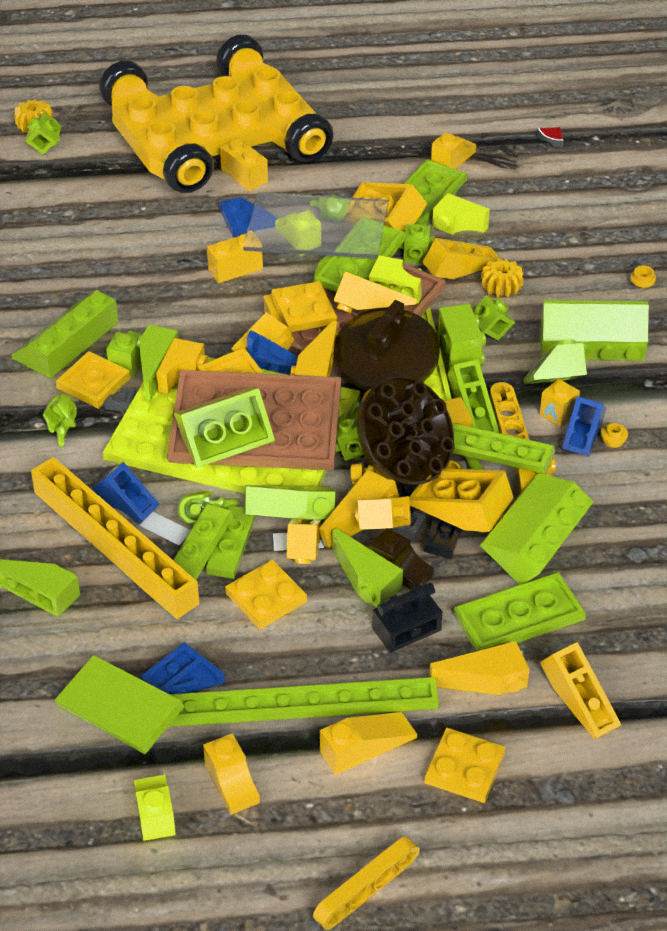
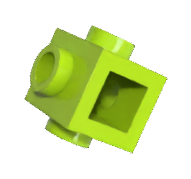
(43, 133)
(416, 243)
(489, 313)
(348, 439)

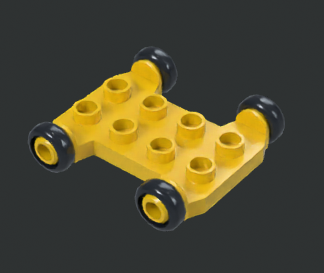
(186, 128)

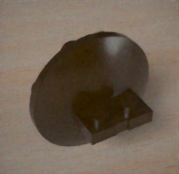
(386, 345)
(405, 430)

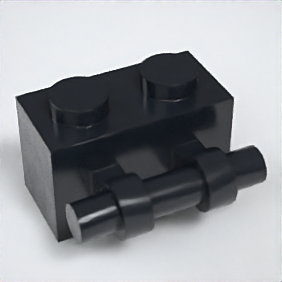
(407, 617)

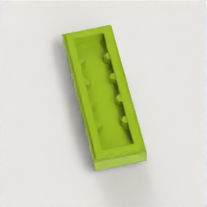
(203, 539)
(230, 548)

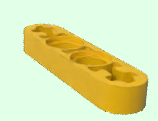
(510, 404)
(366, 883)

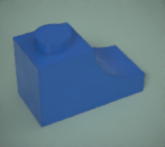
(584, 426)
(125, 492)

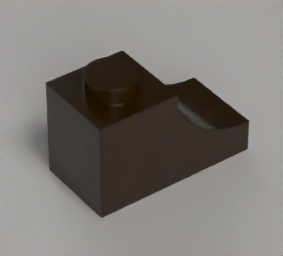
(400, 553)

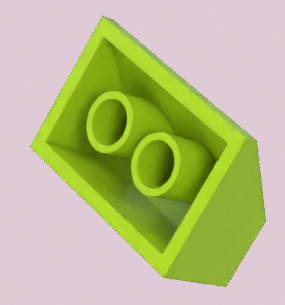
(225, 426)

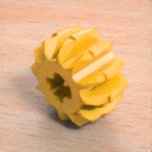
(28, 110)
(502, 278)

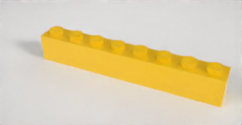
(116, 538)

